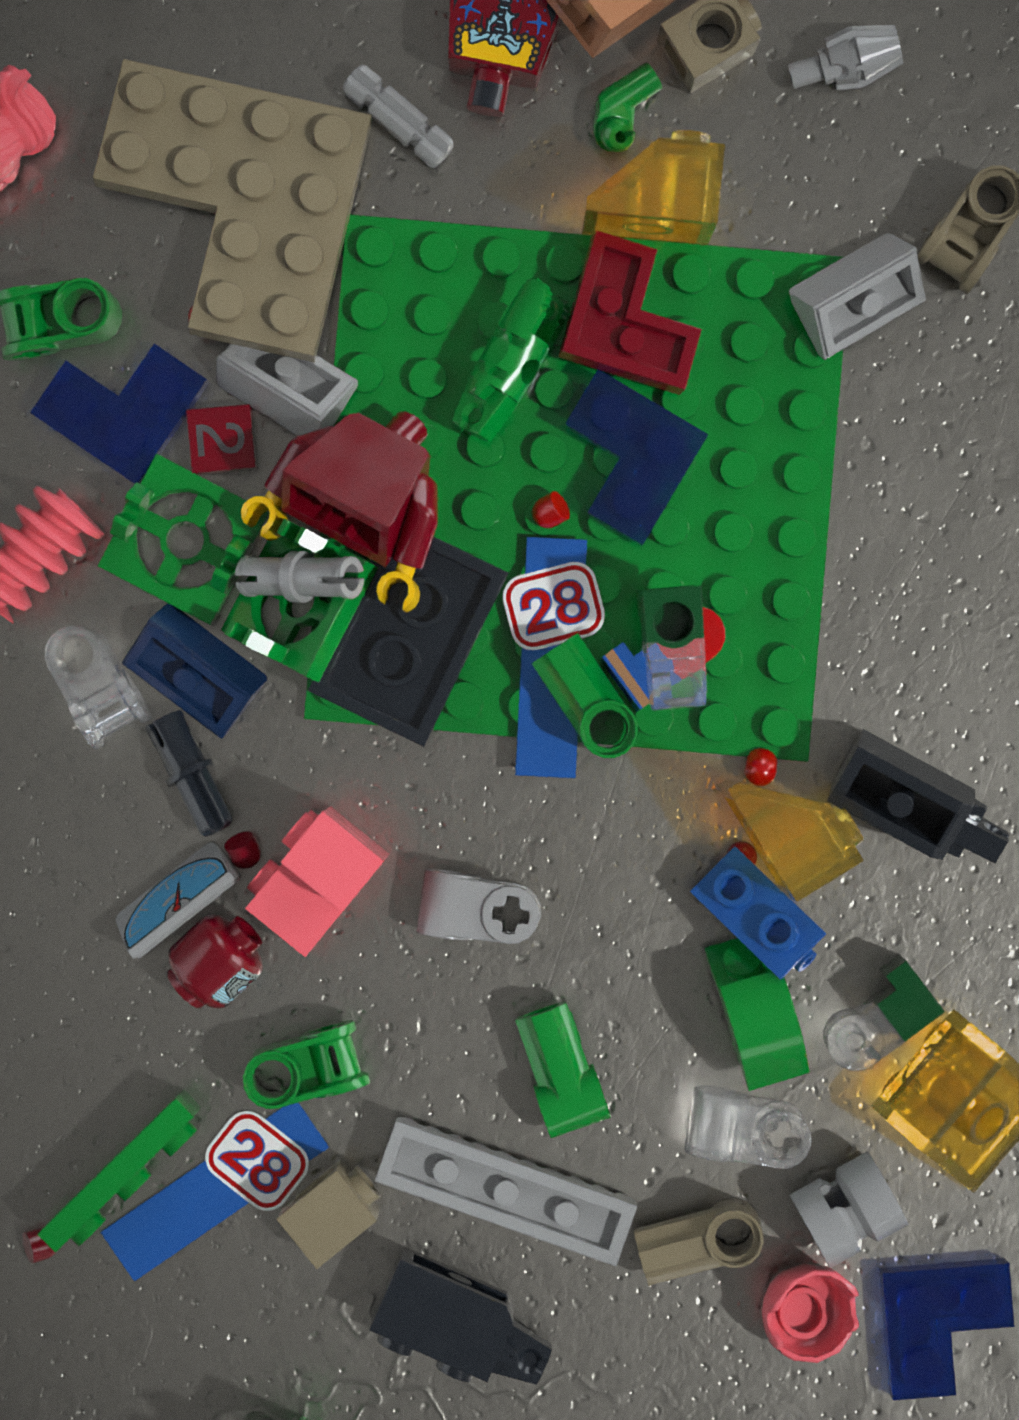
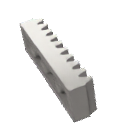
(506, 1190)

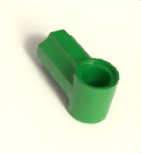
(584, 691)
(565, 1084)

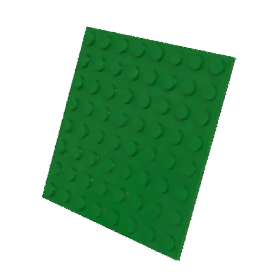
(740, 523)

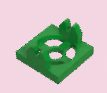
(123, 555)
(315, 650)

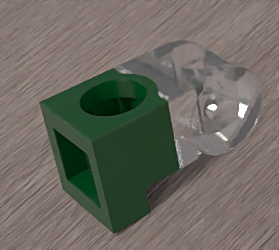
(673, 646)
(884, 1021)

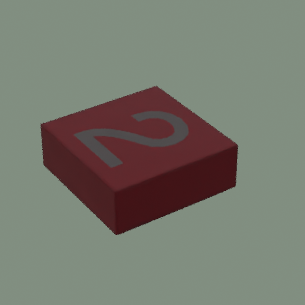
(221, 439)

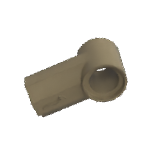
(691, 1245)

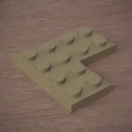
(273, 175)

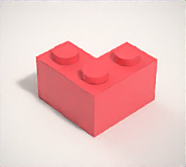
(316, 878)

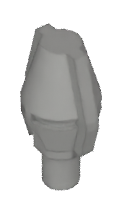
(851, 58)

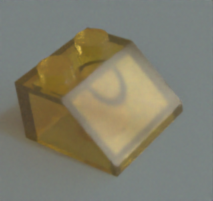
(662, 193)
(795, 836)
(956, 1100)

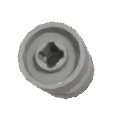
(849, 1209)

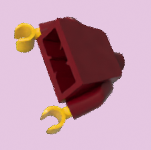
(361, 489)

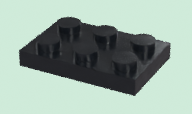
(405, 664)

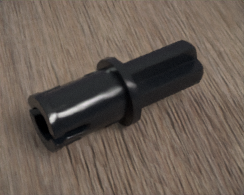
(189, 772)

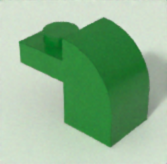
(757, 1016)

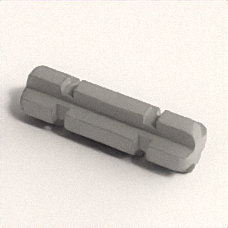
(398, 116)

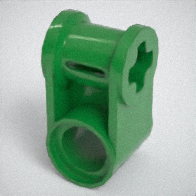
(43, 322)
(309, 1065)

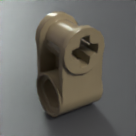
(969, 236)

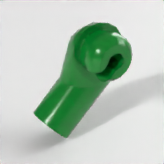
(617, 104)

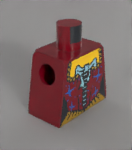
(500, 47)

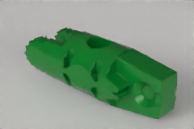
(511, 360)

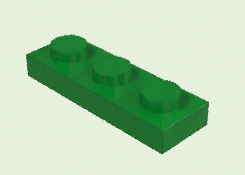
(122, 1174)

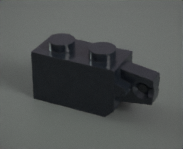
(914, 802)
(455, 1322)

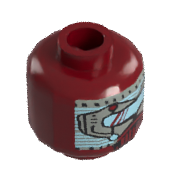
(215, 961)

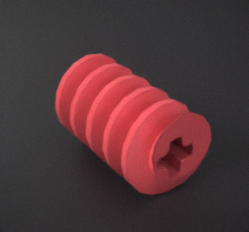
(39, 546)

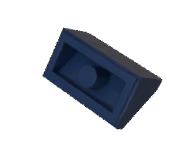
(194, 669)

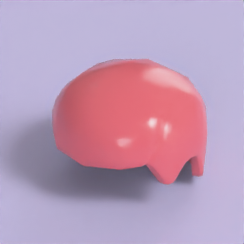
(809, 1312)

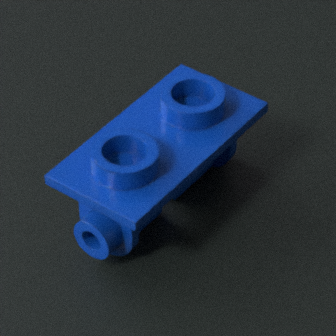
(759, 914)

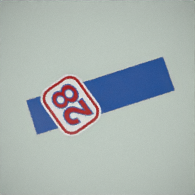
(543, 610)
(244, 1164)

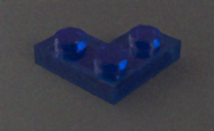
(127, 427)
(651, 451)
(923, 1309)

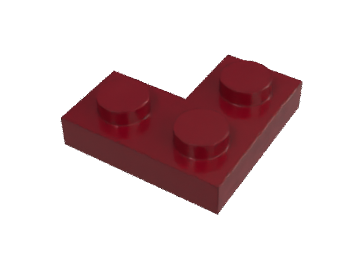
(611, 329)

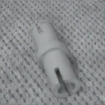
(299, 576)

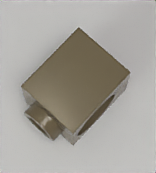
(695, 61)
(330, 1212)

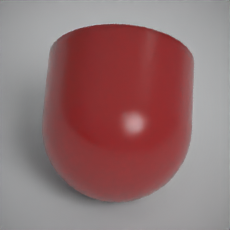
(550, 510)
(761, 767)

